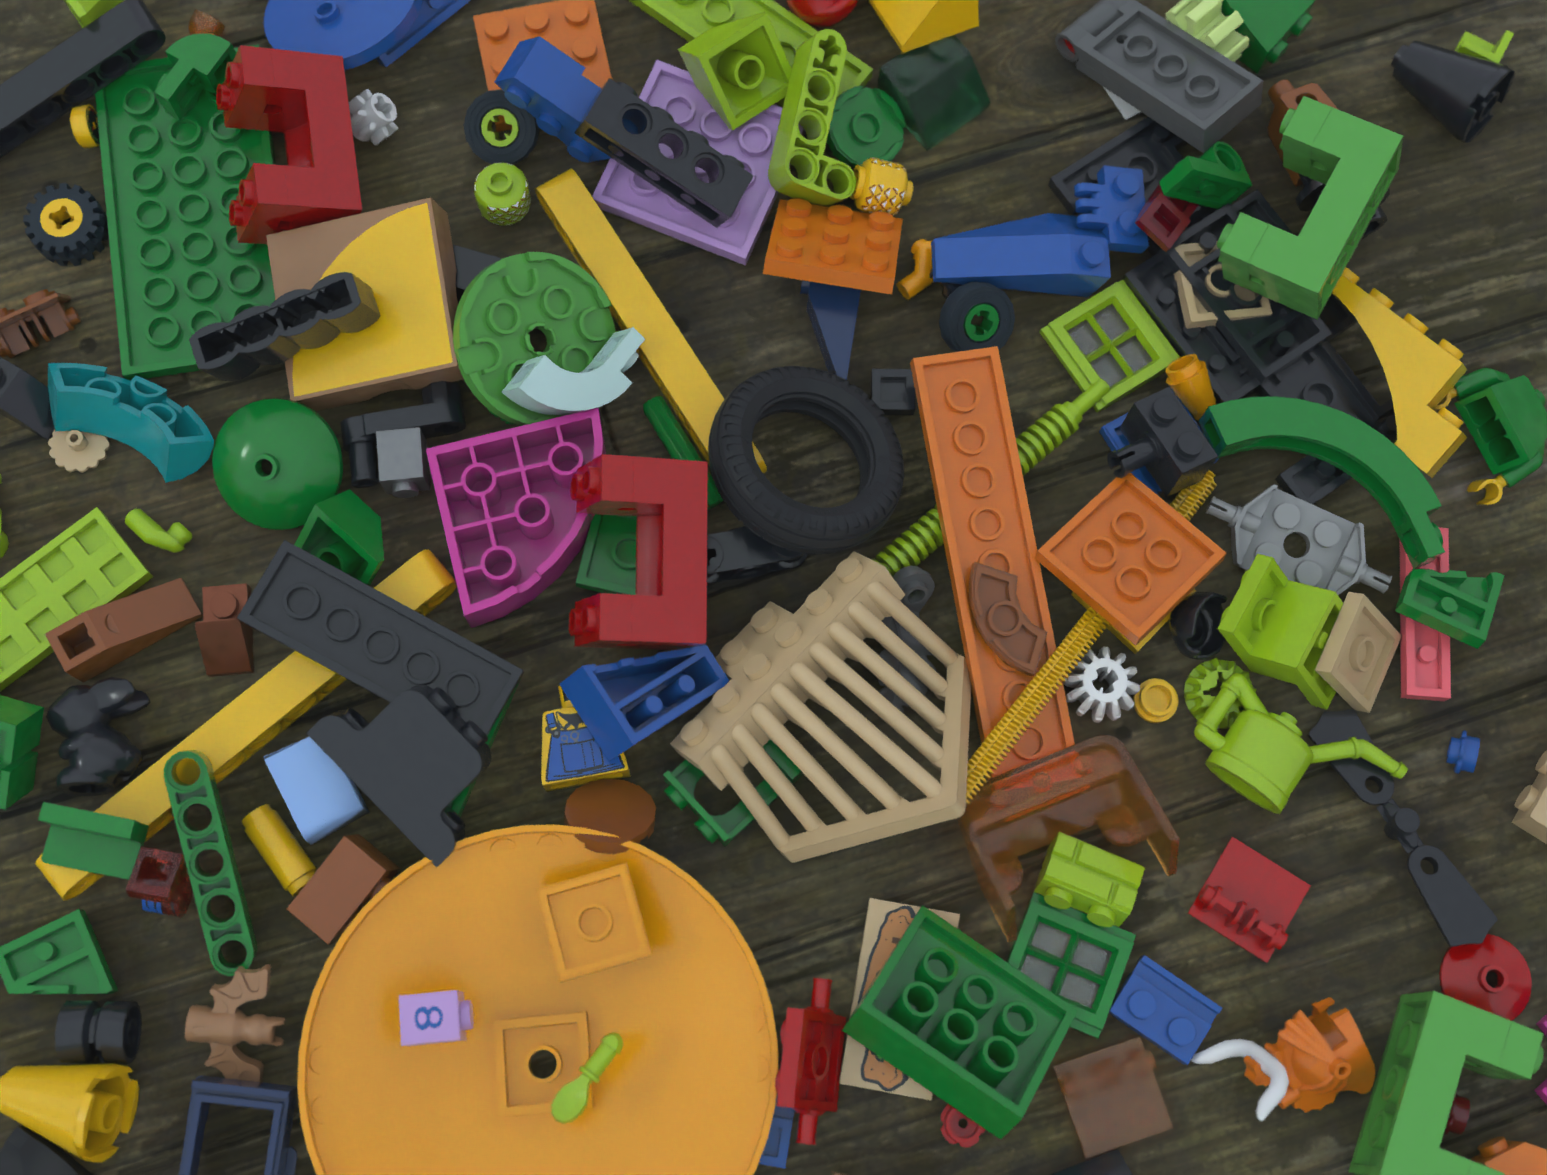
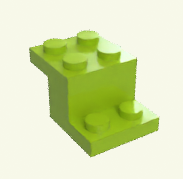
(1282, 627)

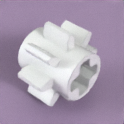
(372, 117)

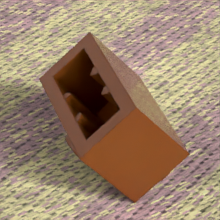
(342, 887)

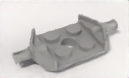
(1334, 545)

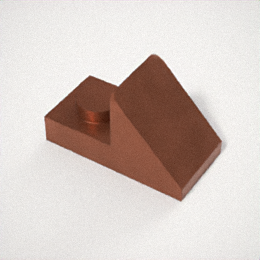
(222, 638)

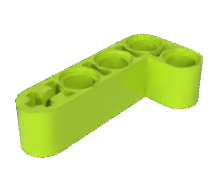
(819, 66)

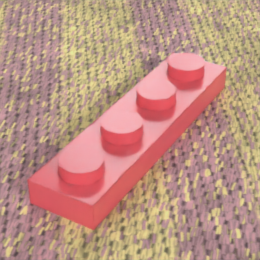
(1424, 650)

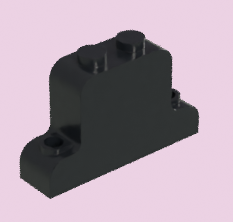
(410, 763)

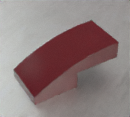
(1164, 218)

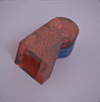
(161, 886)

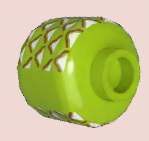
(502, 194)

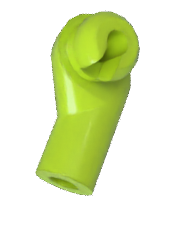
(155, 535)

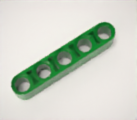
(204, 884)

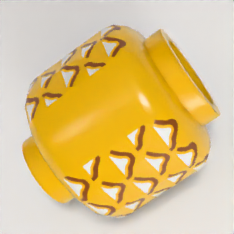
(881, 186)

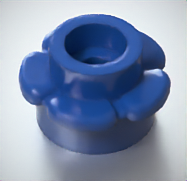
(1463, 752)

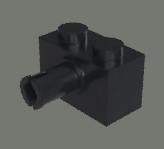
(1164, 442)

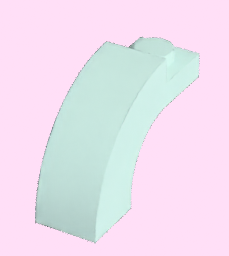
(555, 391)

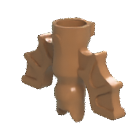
(227, 1025)

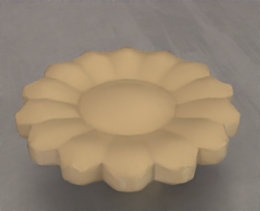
(78, 449)

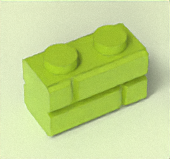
(1089, 880)

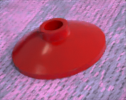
(1465, 972)

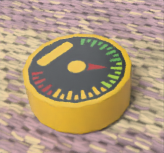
(85, 126)

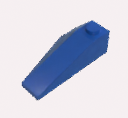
(1026, 255)

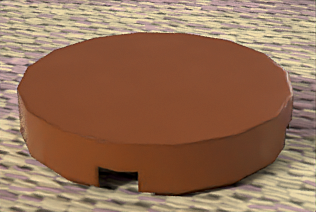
(611, 808)

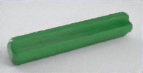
(676, 440)

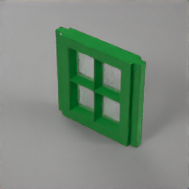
(1072, 959)

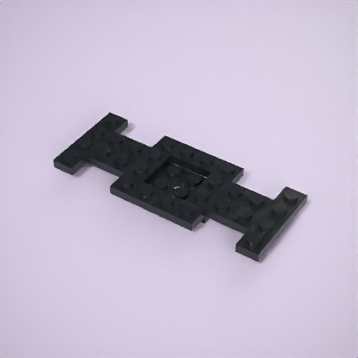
(1272, 353)

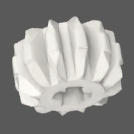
(1117, 677)

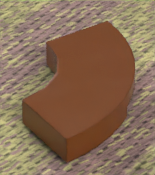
(1001, 619)

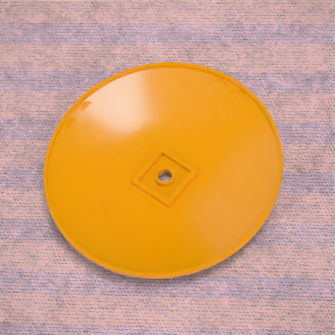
(693, 1022)

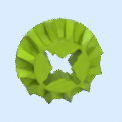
(1203, 679)

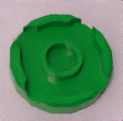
(865, 126)

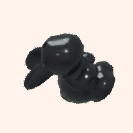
(96, 752)

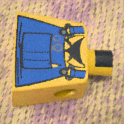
(571, 752)

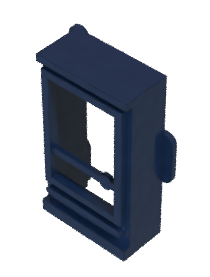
(281, 1098)

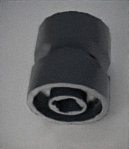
(93, 1031)

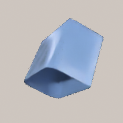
(315, 789)

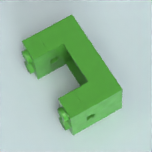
(1357, 166)
(1419, 1079)

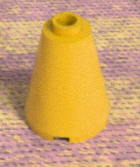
(73, 1105)

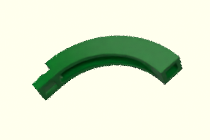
(1343, 443)

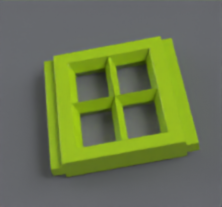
(1110, 341)

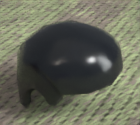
(1196, 623)

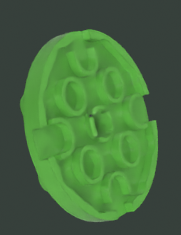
(509, 303)

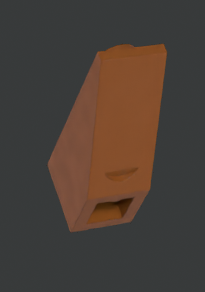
(121, 628)

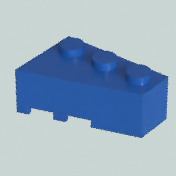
(553, 92)
(641, 695)

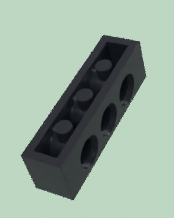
(641, 153)

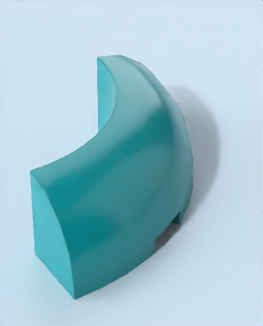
(131, 412)

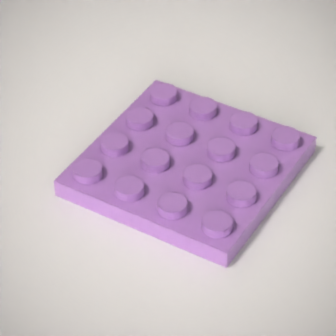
(751, 143)

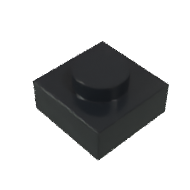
(893, 391)

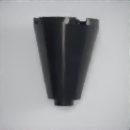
(1452, 85)

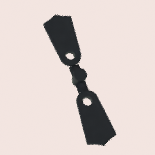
(1447, 894)

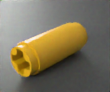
(279, 848)

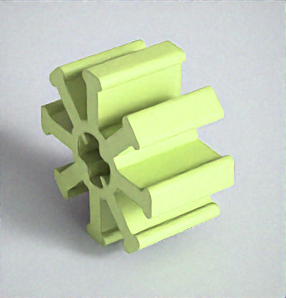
(1210, 26)

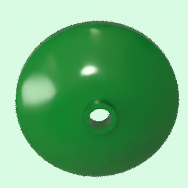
(302, 455)

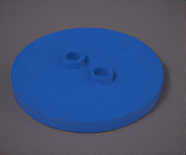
(339, 27)

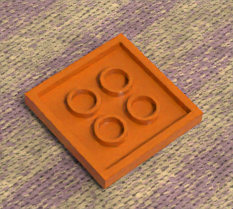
(565, 24)
(834, 246)
(1130, 556)

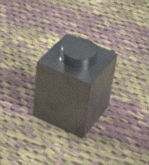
(403, 462)

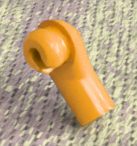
(919, 278)

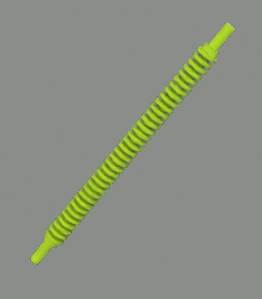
(1032, 447)

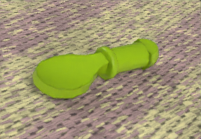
(574, 1096)

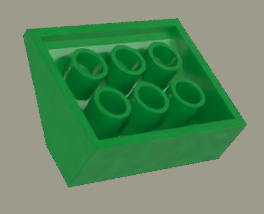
(961, 1022)

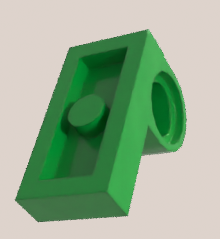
(1209, 180)

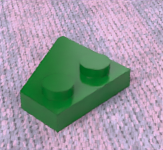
(57, 960)

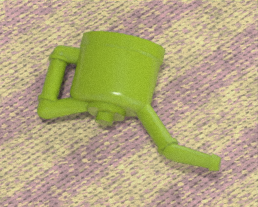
(1265, 750)

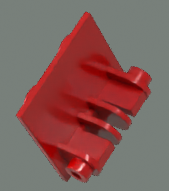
(1249, 900)

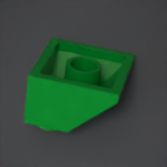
(345, 536)

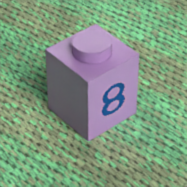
(434, 1018)

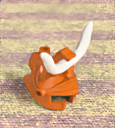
(1307, 1063)

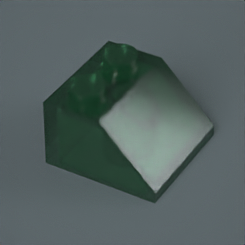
(935, 89)

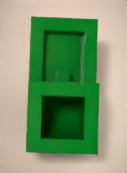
(198, 65)

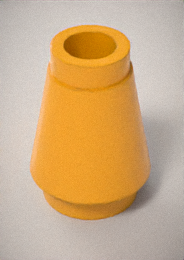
(1191, 384)

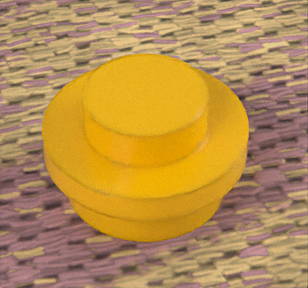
(1156, 700)

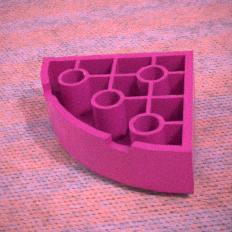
(513, 509)

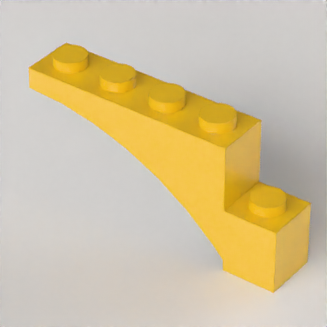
(1416, 374)

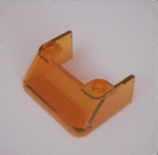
(1065, 794)

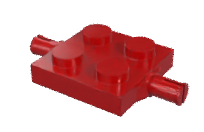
(811, 1060)

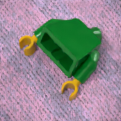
(1506, 424)

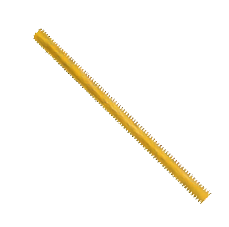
(1058, 665)

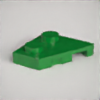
(1451, 602)

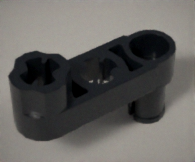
(438, 416)

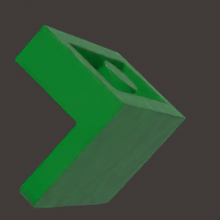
(91, 840)

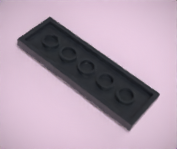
(374, 637)

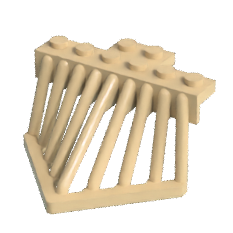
(784, 661)

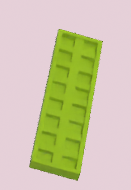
(58, 582)

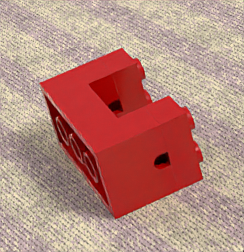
(309, 103)
(670, 553)

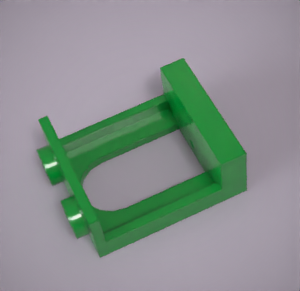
(729, 825)

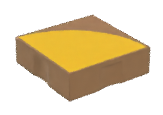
(412, 272)

